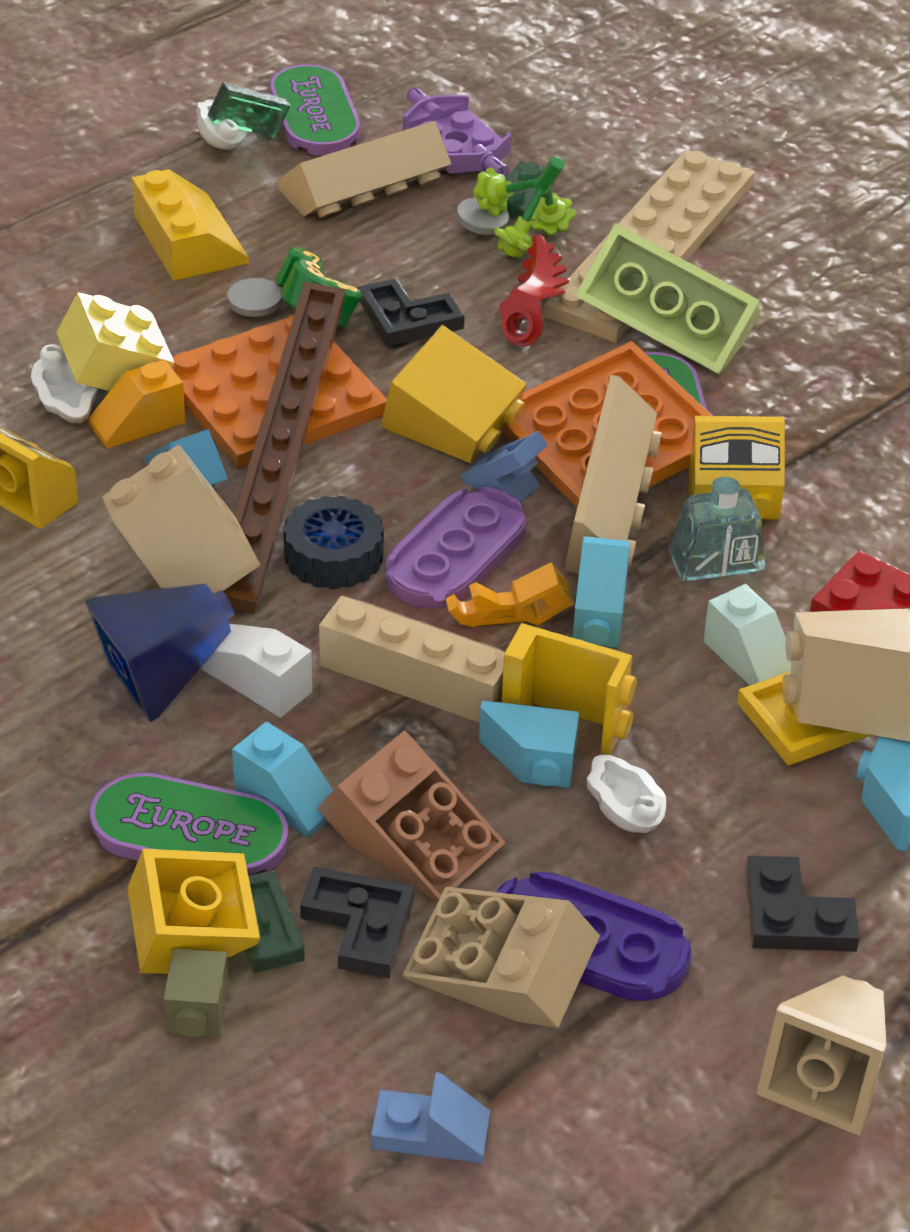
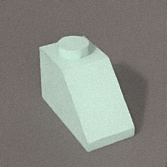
(746, 635)

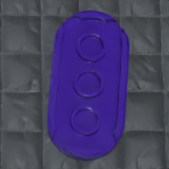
(638, 948)

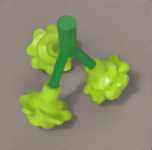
(547, 213)

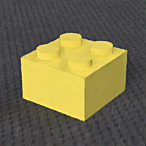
(108, 339)

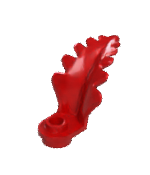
(537, 284)

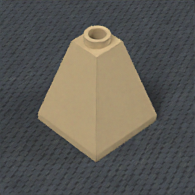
(827, 1052)

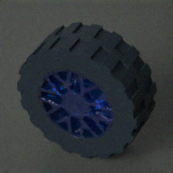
(333, 542)

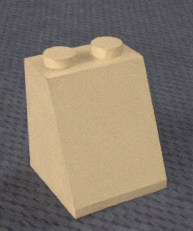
(180, 525)
(851, 671)

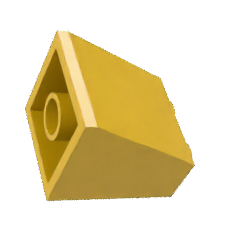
(453, 398)

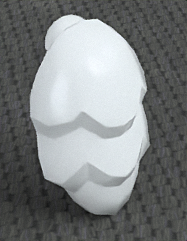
(221, 135)
(58, 387)
(626, 794)

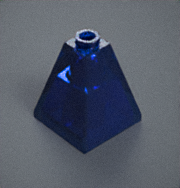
(159, 638)

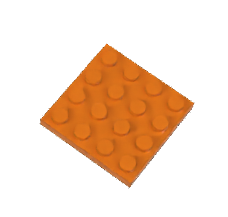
(232, 381)
(570, 408)

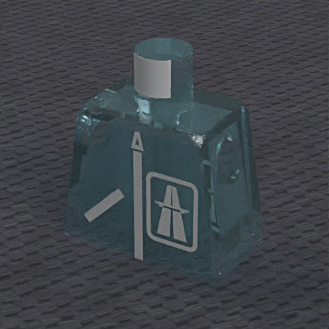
(718, 533)

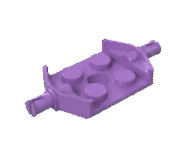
(466, 138)

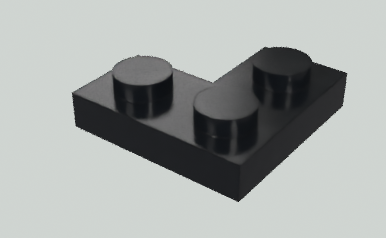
(406, 320)
(371, 911)
(793, 921)

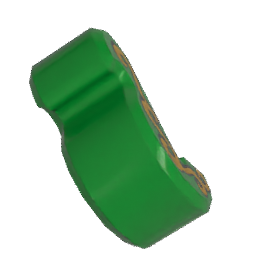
(305, 266)

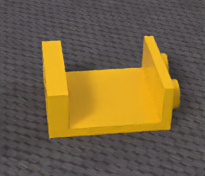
(573, 677)

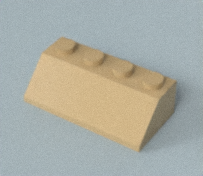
(366, 170)
(615, 471)
(410, 657)

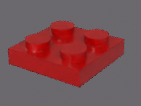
(864, 585)

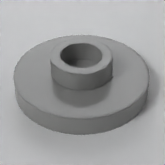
(479, 220)
(254, 297)

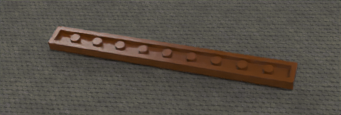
(284, 432)

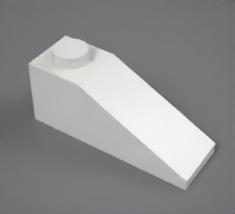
(263, 667)

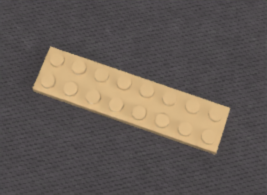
(673, 215)

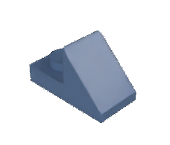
(508, 467)
(438, 1125)

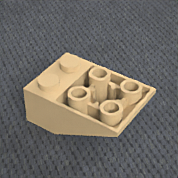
(504, 953)

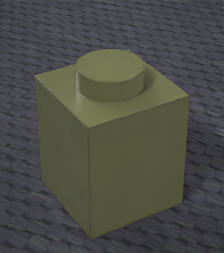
(196, 992)

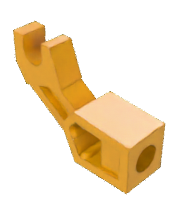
(531, 599)

